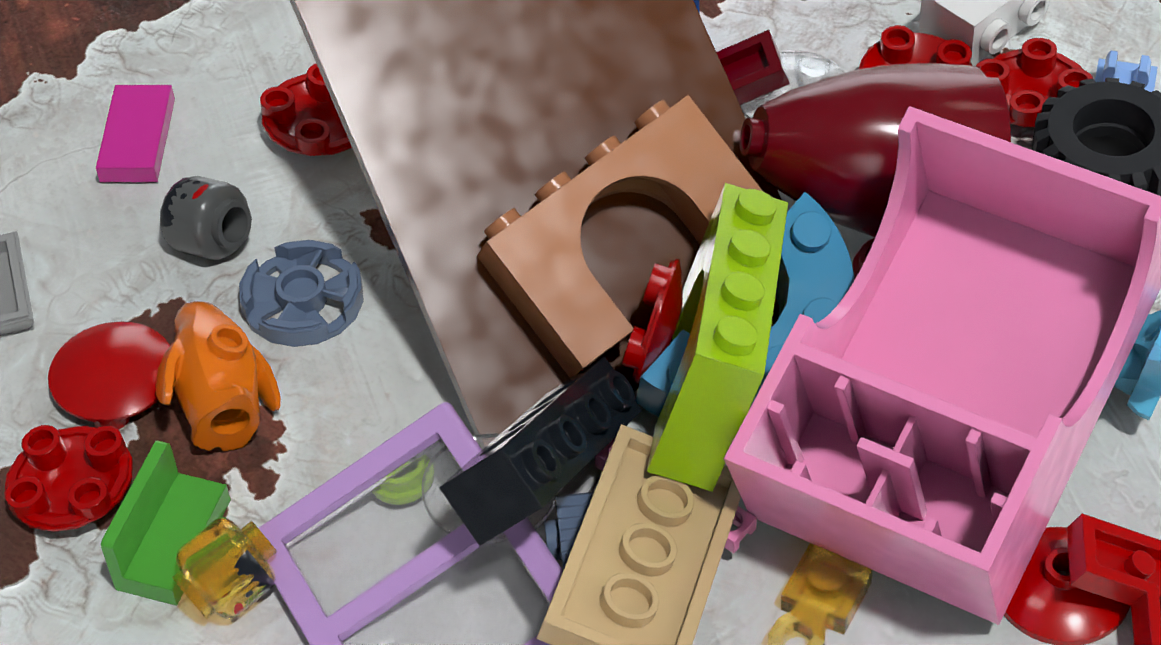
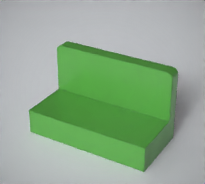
(155, 522)

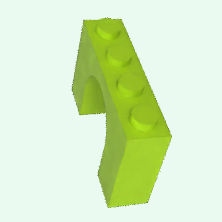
(729, 325)

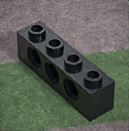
(541, 451)

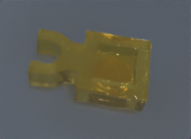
(820, 597)

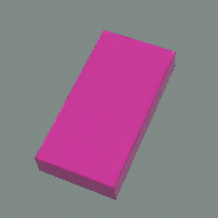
(135, 133)

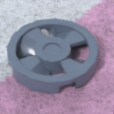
(300, 293)

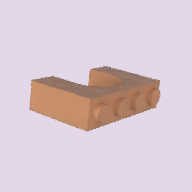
(541, 256)

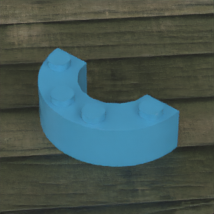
(810, 282)

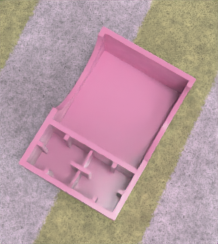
(957, 368)

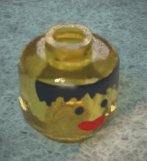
(225, 568)

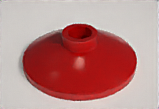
(1051, 608)

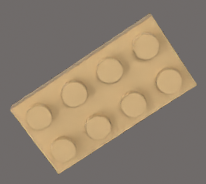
(641, 555)

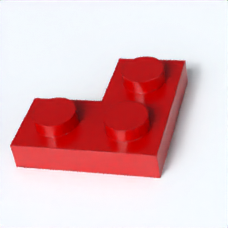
(1121, 568)

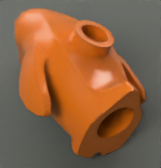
(216, 378)

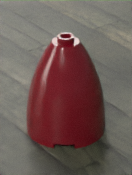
(843, 133)

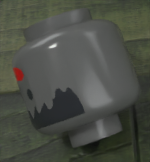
(205, 217)

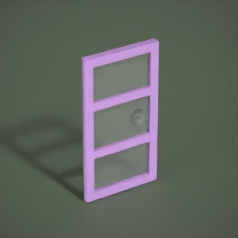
(392, 562)

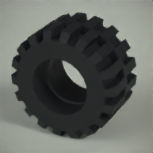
(1105, 130)

